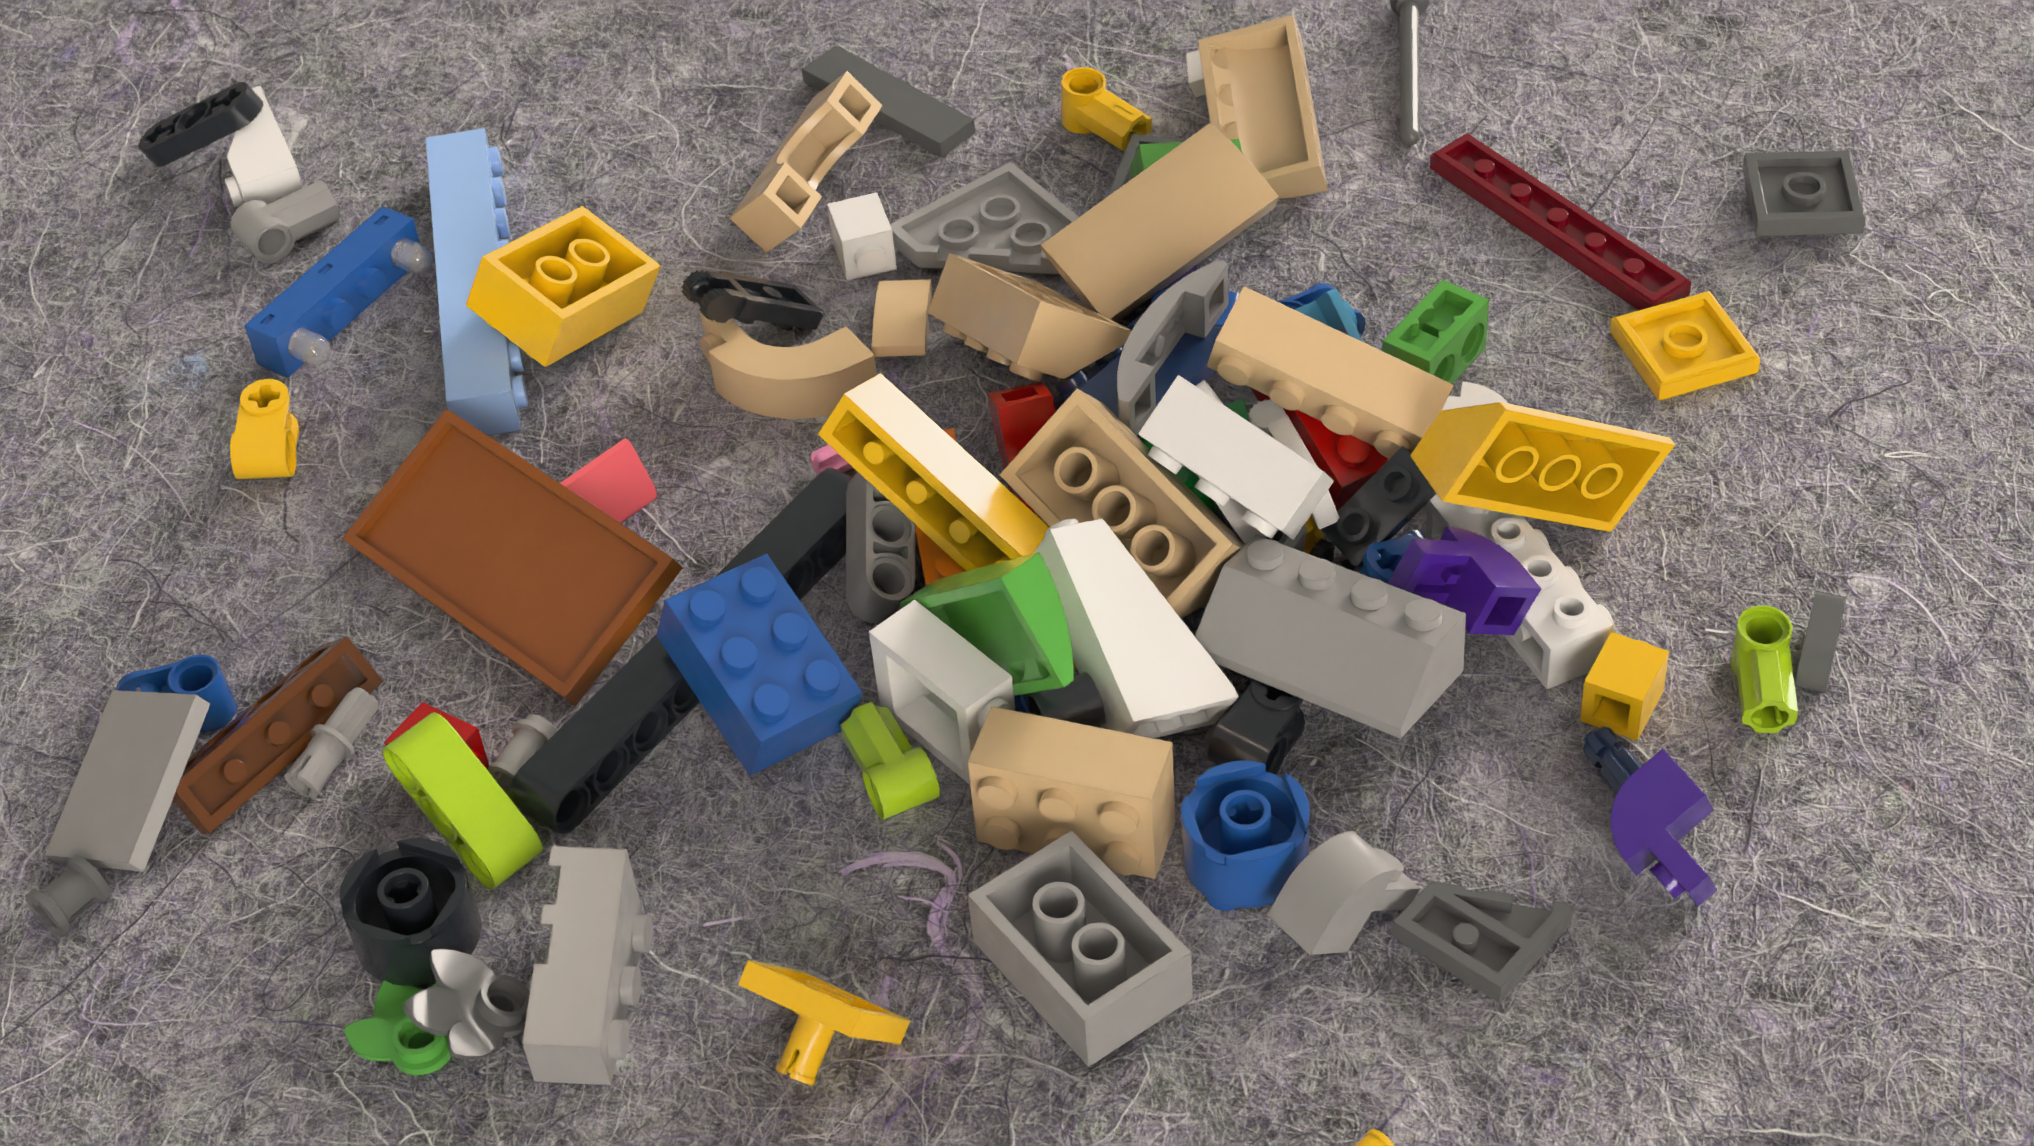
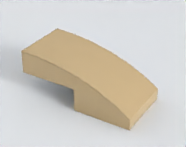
(901, 318)

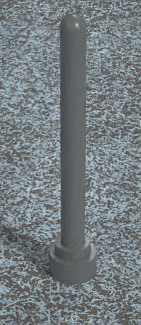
(1409, 67)

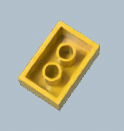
(562, 285)

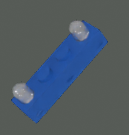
(335, 291)

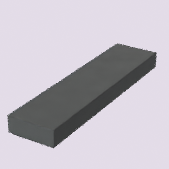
(904, 107)

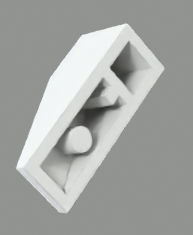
(261, 161)

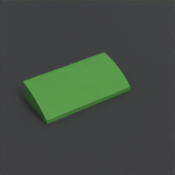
(1010, 617)

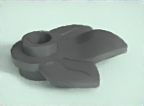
(469, 1005)

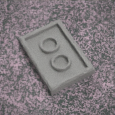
(128, 779)

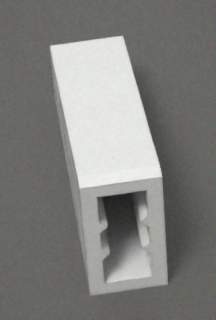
(1129, 637)

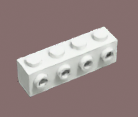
(1564, 623)

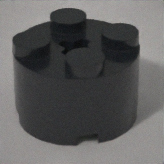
(406, 907)

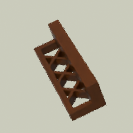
(269, 733)

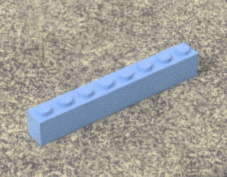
(467, 226)

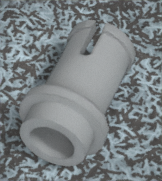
(528, 738)

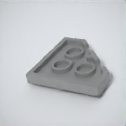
(989, 221)

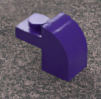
(1469, 577)
(1650, 818)

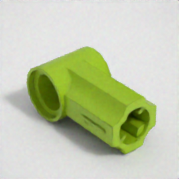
(1764, 669)
(891, 769)

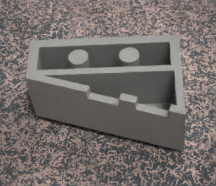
(589, 969)

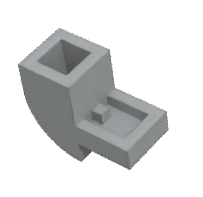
(1337, 891)

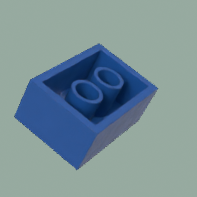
(758, 663)

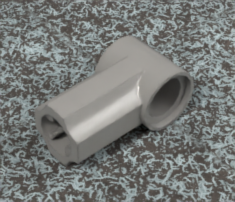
(274, 227)

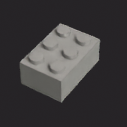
(1081, 947)

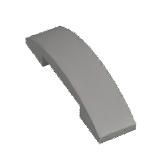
(1186, 307)

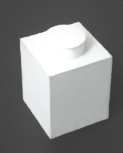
(862, 236)

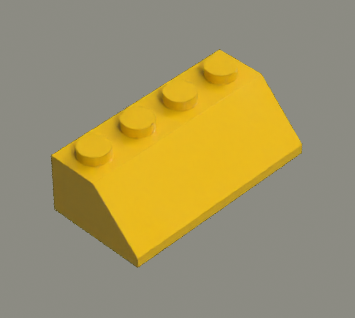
(1538, 463)

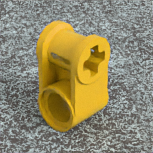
(264, 433)

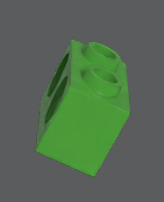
(1442, 332)

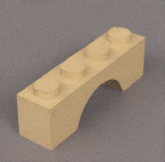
(788, 184)

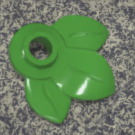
(395, 1037)

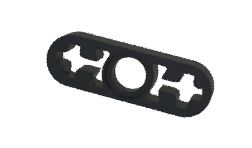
(200, 124)

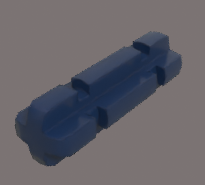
(1604, 750)

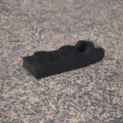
(751, 299)

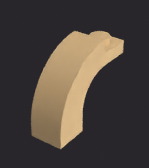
(785, 380)

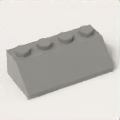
(1332, 635)

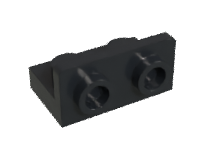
(1380, 507)

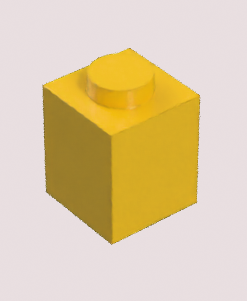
(1624, 685)

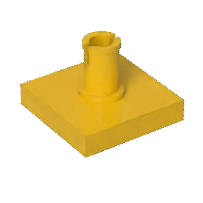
(821, 1011)

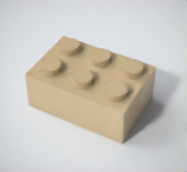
(1054, 776)

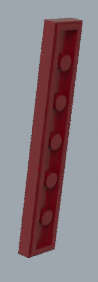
(1559, 224)

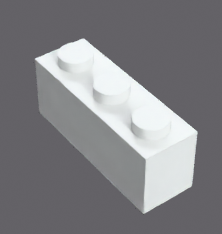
(1234, 460)

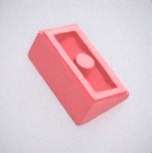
(614, 482)

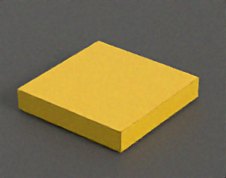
(1684, 345)

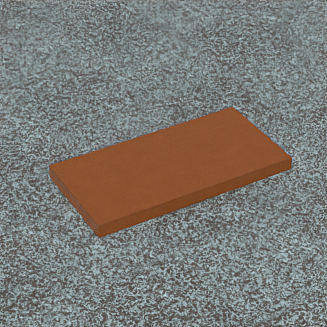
(512, 555)

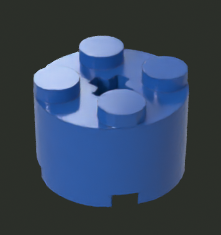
(1243, 834)

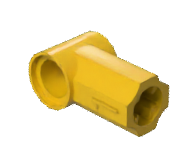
(1093, 109)

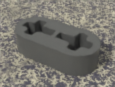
(1820, 641)

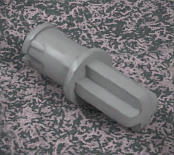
(331, 743)

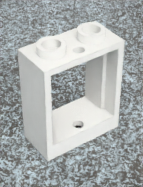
(936, 683)

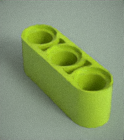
(462, 800)

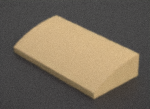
(1264, 98)
(1160, 224)

